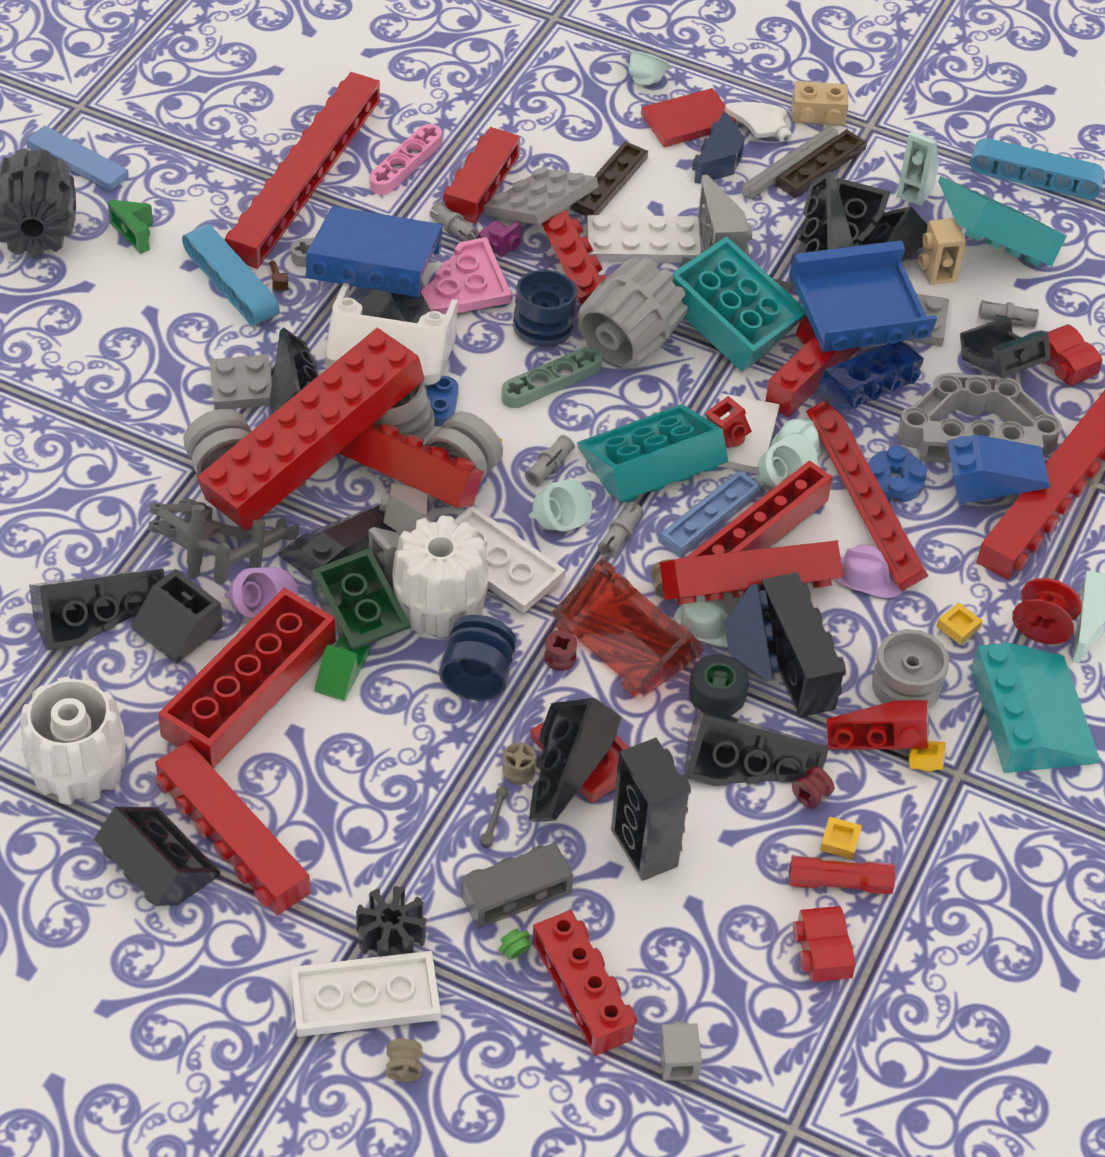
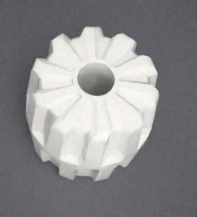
(440, 574)
(73, 740)

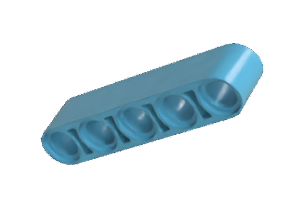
(1037, 168)
(230, 275)

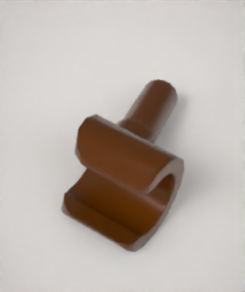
(279, 280)

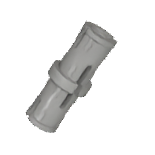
(453, 222)
(1018, 314)
(549, 460)
(620, 529)

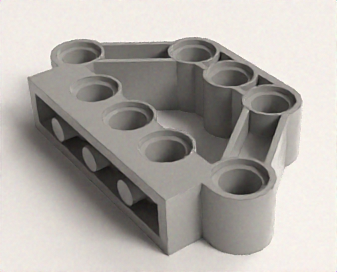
(975, 394)

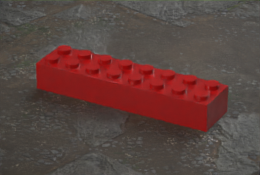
(311, 428)

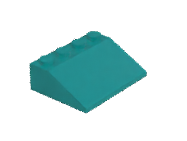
(1002, 224)
(736, 303)
(654, 452)
(1032, 708)

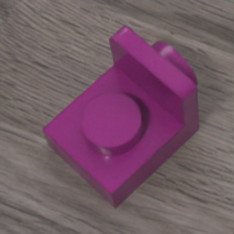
(502, 238)

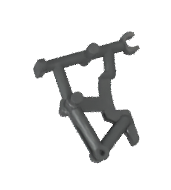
(199, 528)

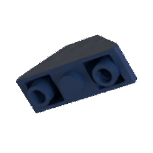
(720, 152)
(750, 634)

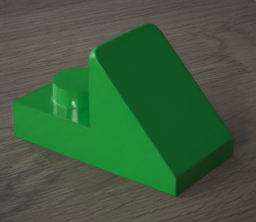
(132, 222)
(340, 669)

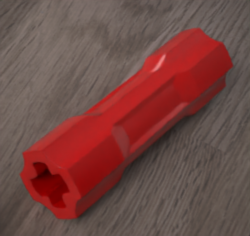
(867, 876)

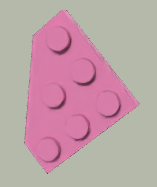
(469, 277)

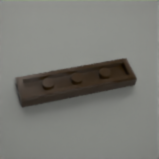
(825, 159)
(611, 179)

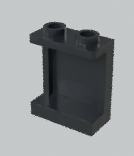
(1001, 351)

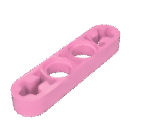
(401, 156)

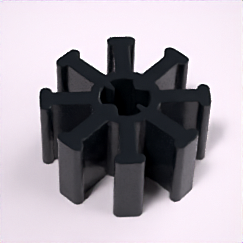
(391, 923)

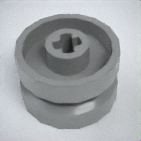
(213, 436)
(469, 438)
(910, 667)

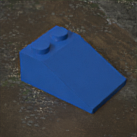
(995, 467)

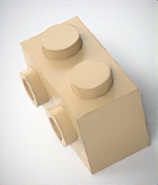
(819, 103)
(942, 251)

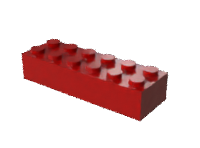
(248, 676)

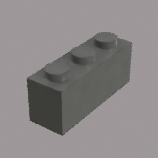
(516, 884)

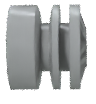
(411, 414)

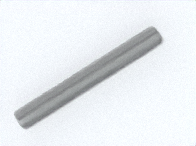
(769, 175)

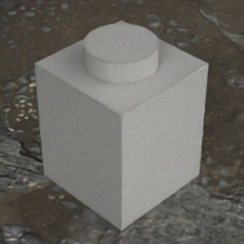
(680, 1051)

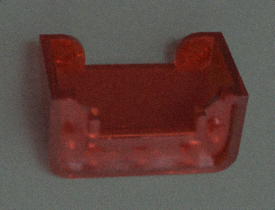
(626, 630)

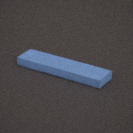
(79, 158)
(709, 514)

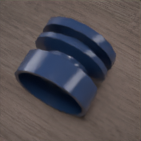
(544, 307)
(478, 657)

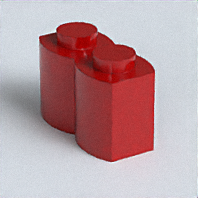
(1072, 356)
(825, 944)

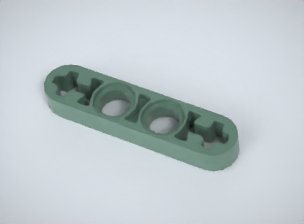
(582, 364)

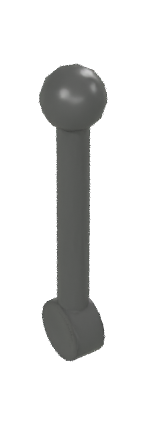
(487, 838)

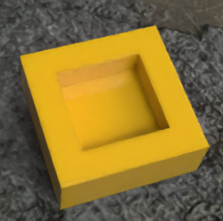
(959, 623)
(930, 758)
(840, 838)

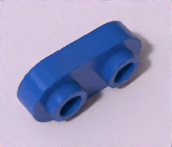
(443, 399)

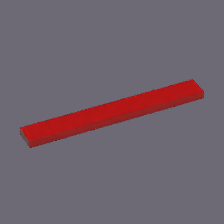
(867, 495)

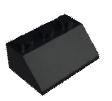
(394, 306)
(155, 854)

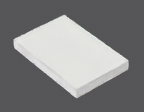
(762, 421)

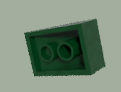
(359, 599)

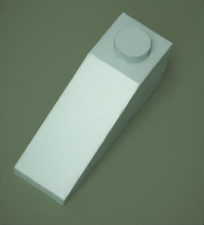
(918, 169)
(1091, 620)

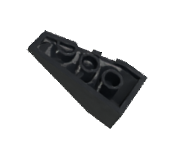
(900, 225)
(292, 369)
(333, 541)
(81, 608)
(574, 742)
(738, 751)

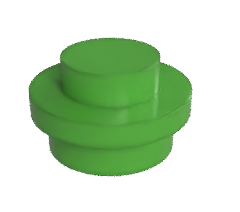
(515, 943)

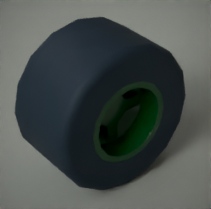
(719, 684)

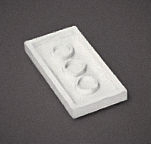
(652, 237)
(514, 567)
(365, 993)

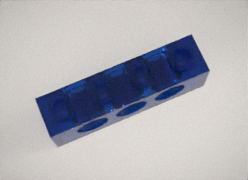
(869, 376)

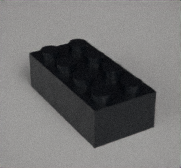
(803, 646)
(649, 808)

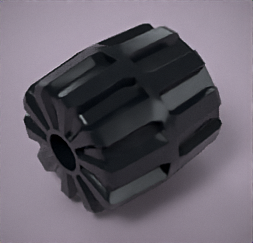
(35, 202)

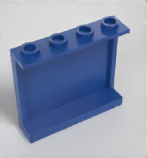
(373, 250)
(859, 296)

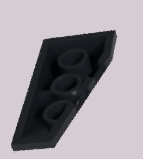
(862, 206)
(825, 218)

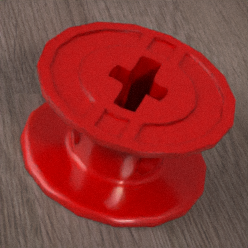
(1047, 611)

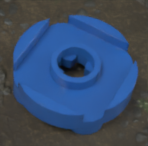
(903, 463)

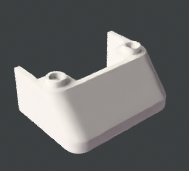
(429, 338)

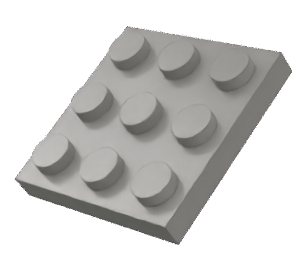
(540, 195)

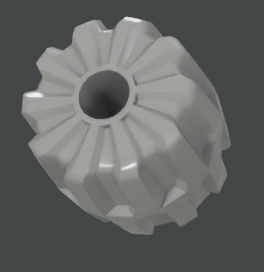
(632, 312)

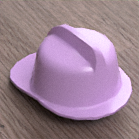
(868, 572)
(257, 587)

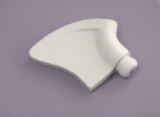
(761, 119)

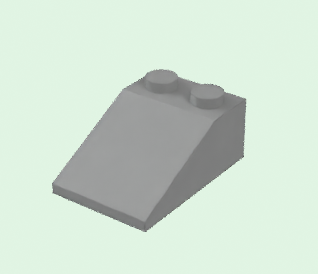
(721, 217)

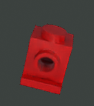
(734, 426)

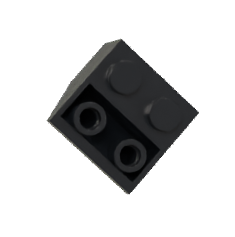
(177, 616)

